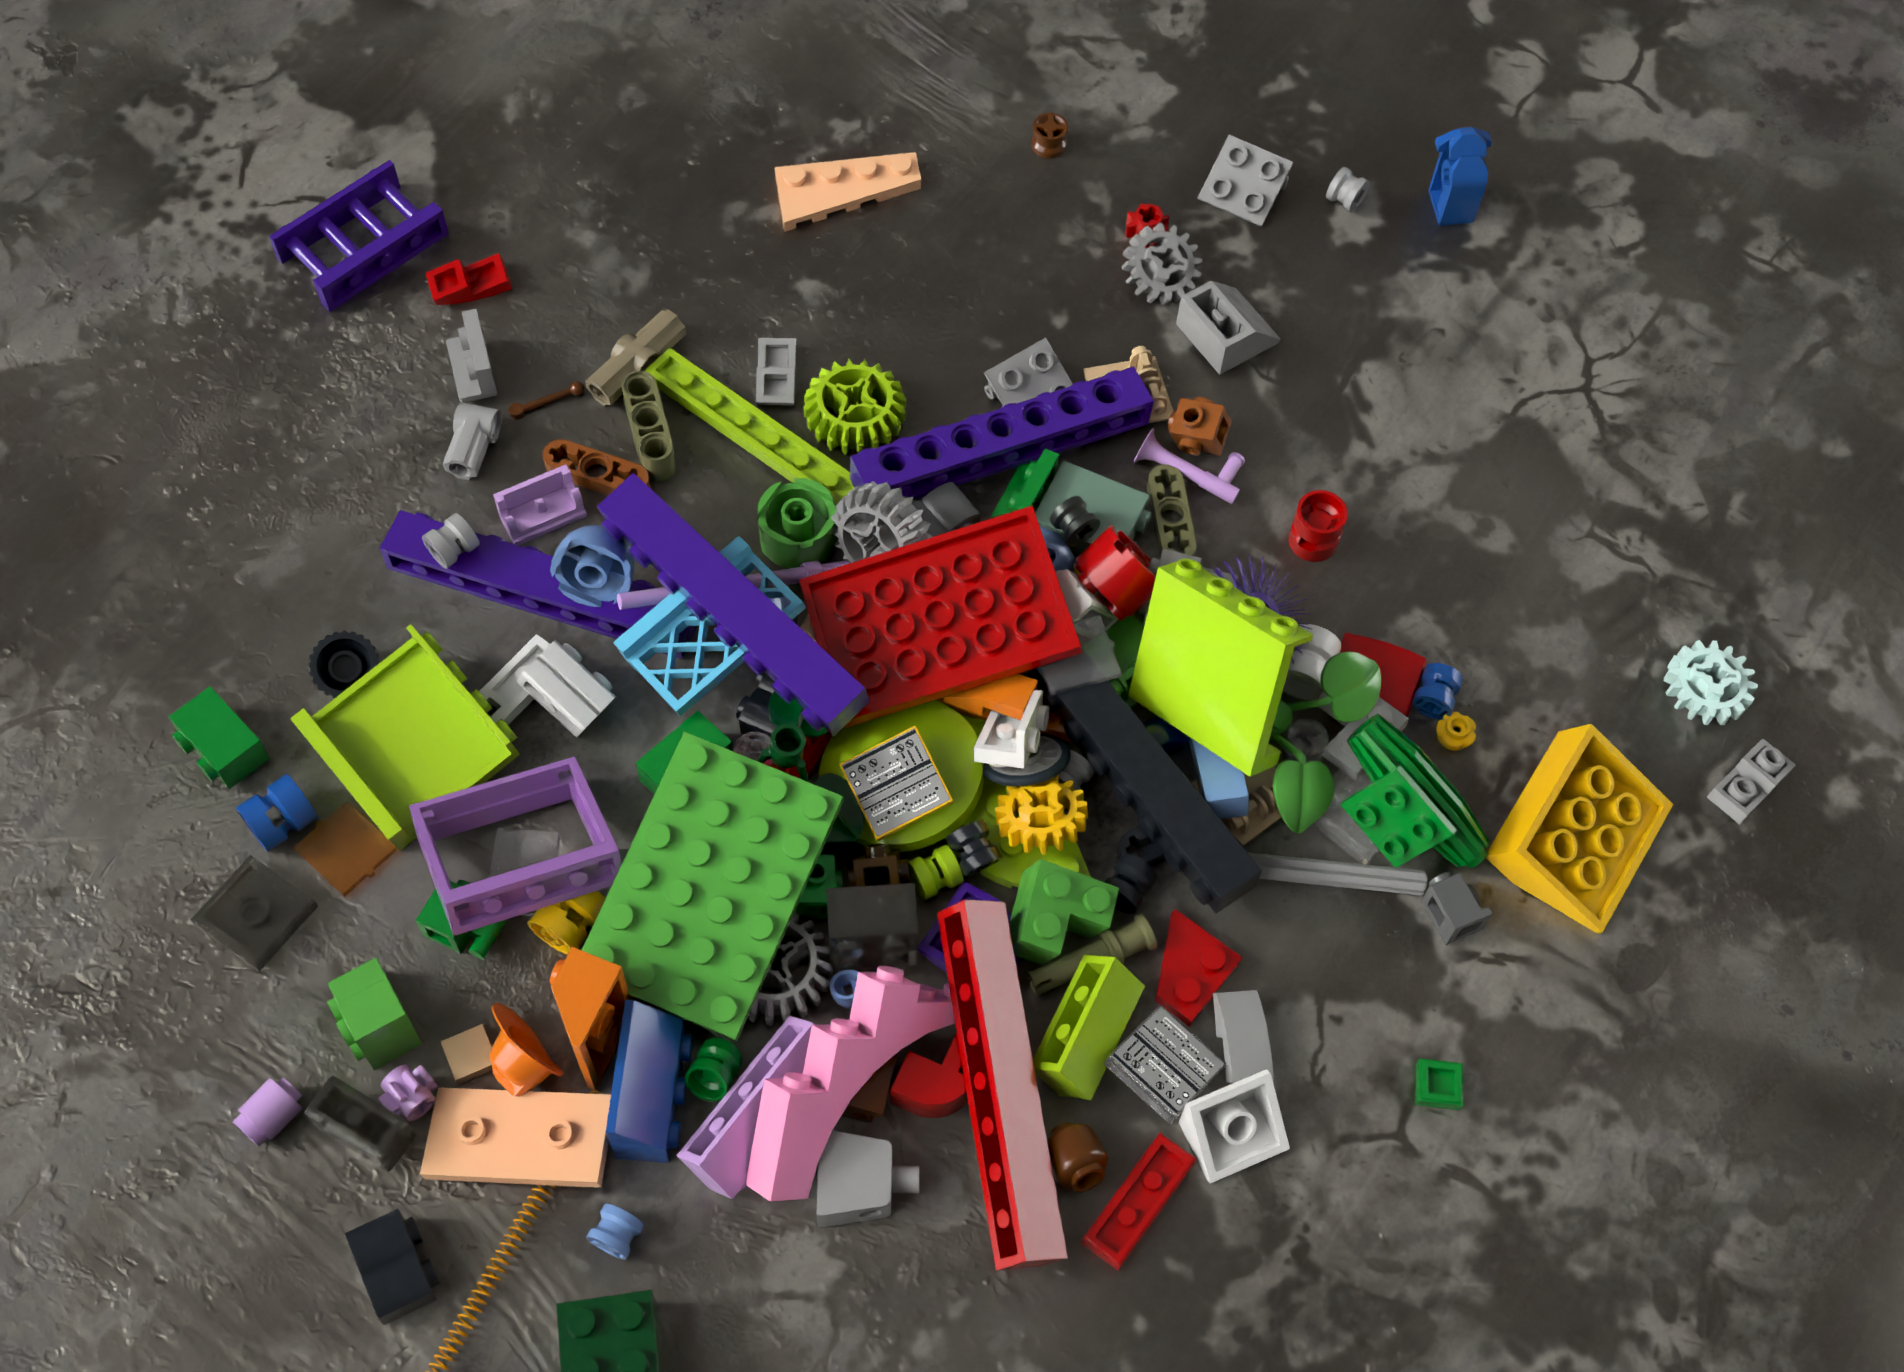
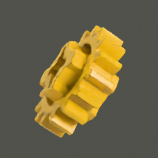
(1042, 814)

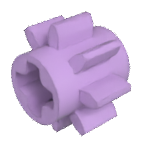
(408, 1092)

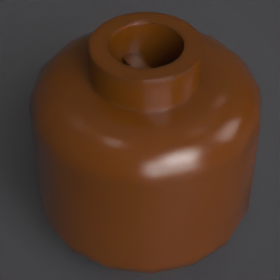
(1076, 1156)

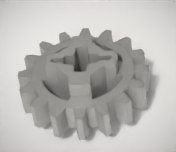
(1168, 262)

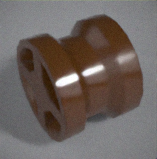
(1049, 135)

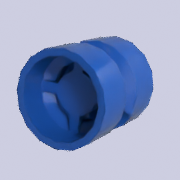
(288, 802)

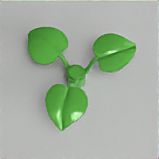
(1307, 788)

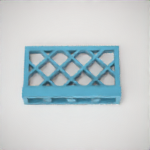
(661, 627)

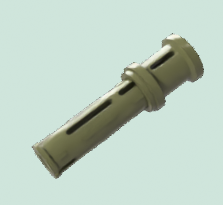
(1116, 943)

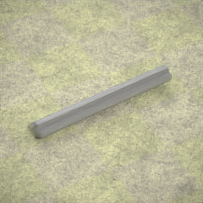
(1341, 874)

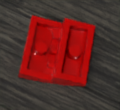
(1398, 668)

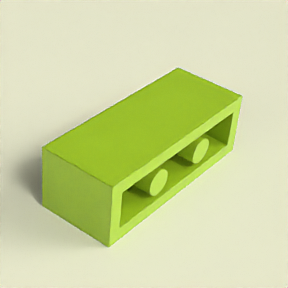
(1087, 1026)

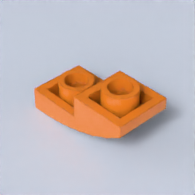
(1004, 696)

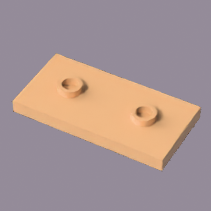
(517, 1139)

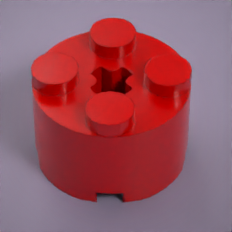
(1118, 571)

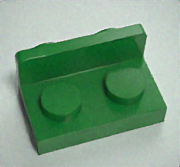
(1028, 484)

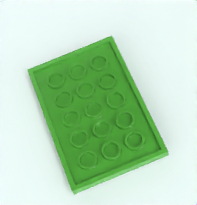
(712, 883)

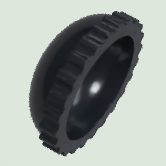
(341, 661)

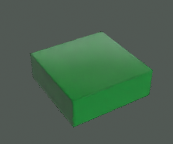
(1439, 1084)

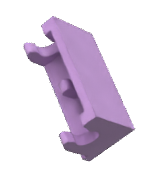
(540, 505)

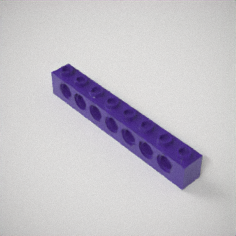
(975, 450)

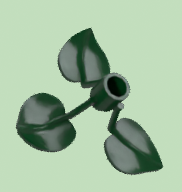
(787, 750)

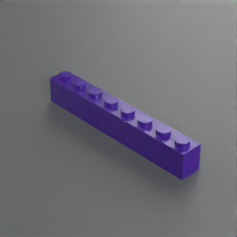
(507, 576)
(733, 605)

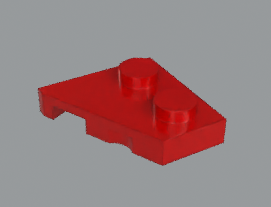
(1192, 968)

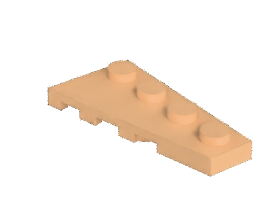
(829, 186)

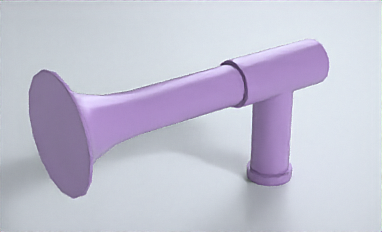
(1217, 485)

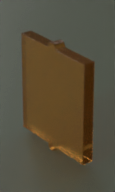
(345, 849)

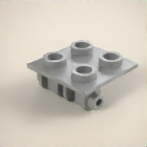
(1245, 180)
(1027, 375)

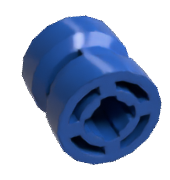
(1437, 690)

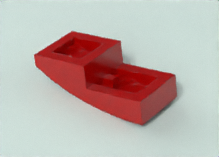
(461, 284)

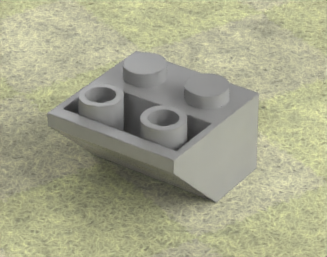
(1223, 325)

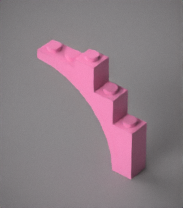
(840, 1058)

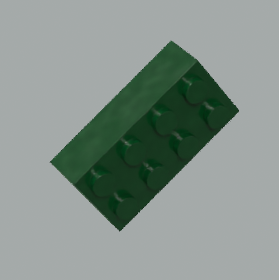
(610, 1334)

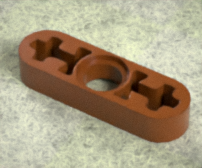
(586, 457)

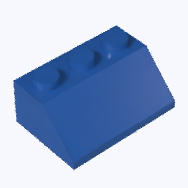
(648, 1084)

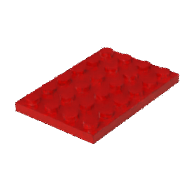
(943, 613)

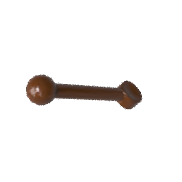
(518, 410)

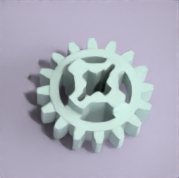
(1710, 682)

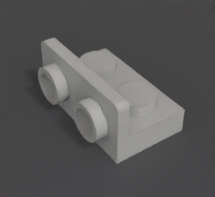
(471, 360)

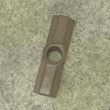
(635, 354)

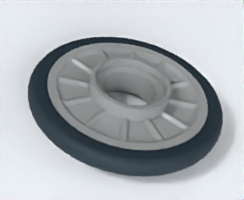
(1048, 762)

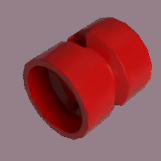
(1317, 525)

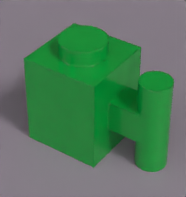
(435, 926)

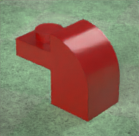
(929, 1087)

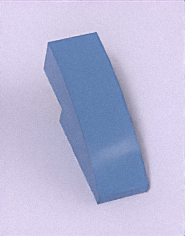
(1219, 783)

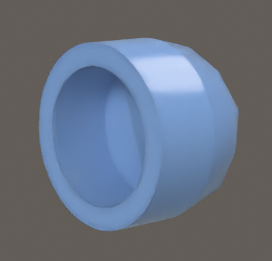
(836, 987)

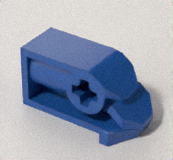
(1459, 175)

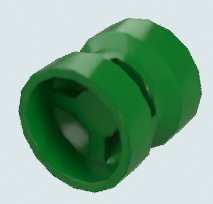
(717, 1063)

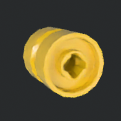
(563, 933)

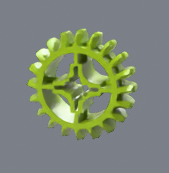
(860, 419)

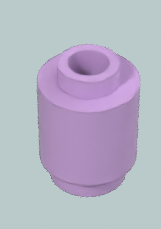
(268, 1110)

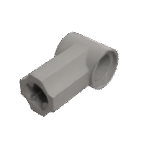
(473, 431)

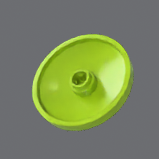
(951, 746)

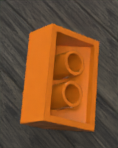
(592, 1007)

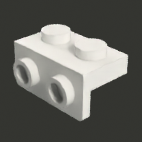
(1010, 741)

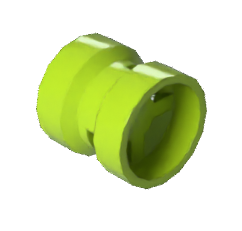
(935, 872)

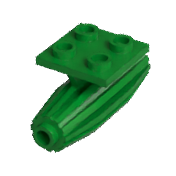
(1410, 800)

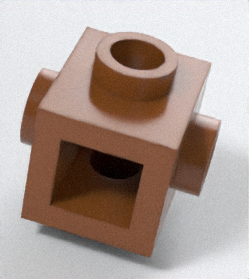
(1199, 426)

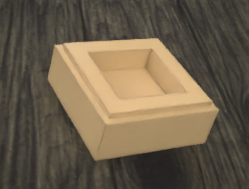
(468, 1054)

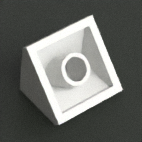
(1235, 1126)

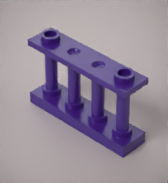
(375, 259)

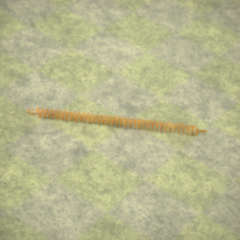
(487, 1282)

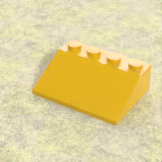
(1580, 827)

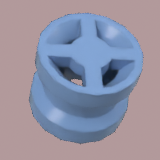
(615, 1231)

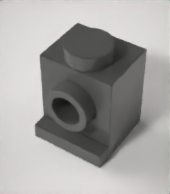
(1454, 907)

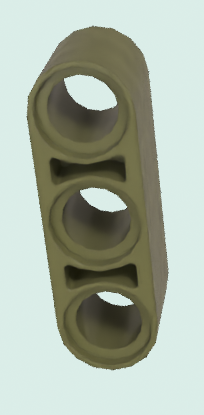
(649, 411)

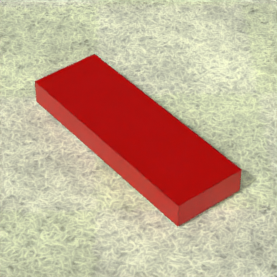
(1138, 1201)

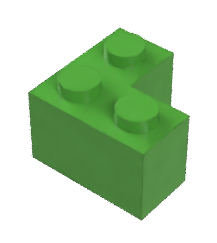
(1056, 901)
(371, 1015)

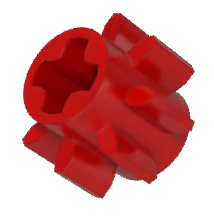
(1145, 216)

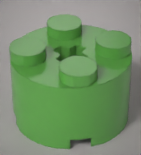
(797, 523)

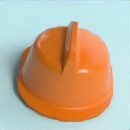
(518, 1055)

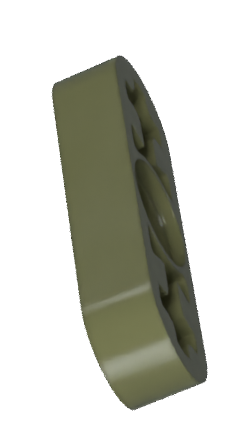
(1176, 501)

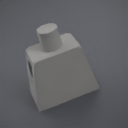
(859, 1179)

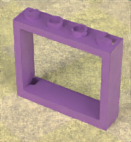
(525, 887)

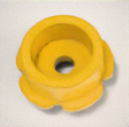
(1456, 740)

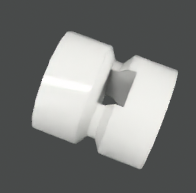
(1305, 674)

